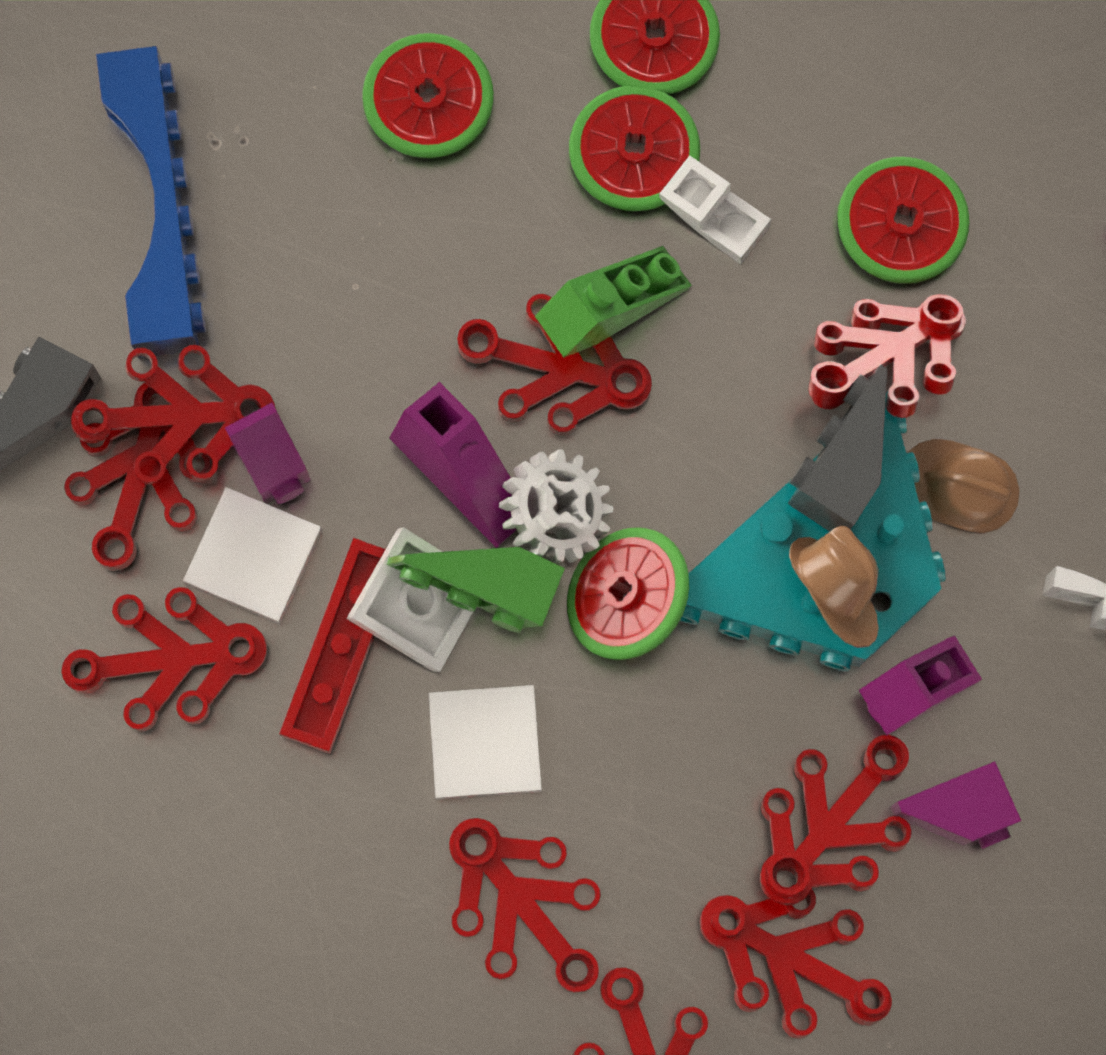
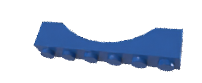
(161, 297)

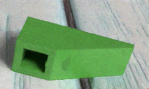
(610, 299)
(499, 580)

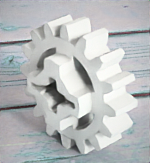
(536, 495)

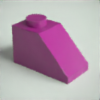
(269, 455)
(919, 684)
(964, 808)

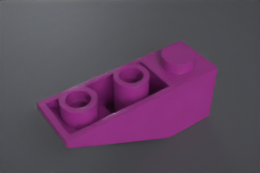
(456, 458)

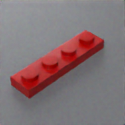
(334, 658)

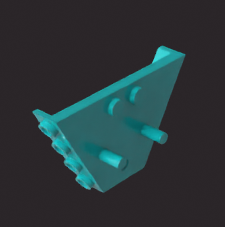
(755, 590)

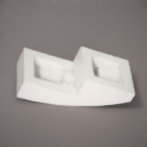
(713, 210)
(1079, 589)

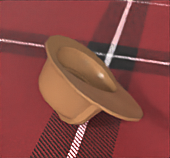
(965, 485)
(841, 582)

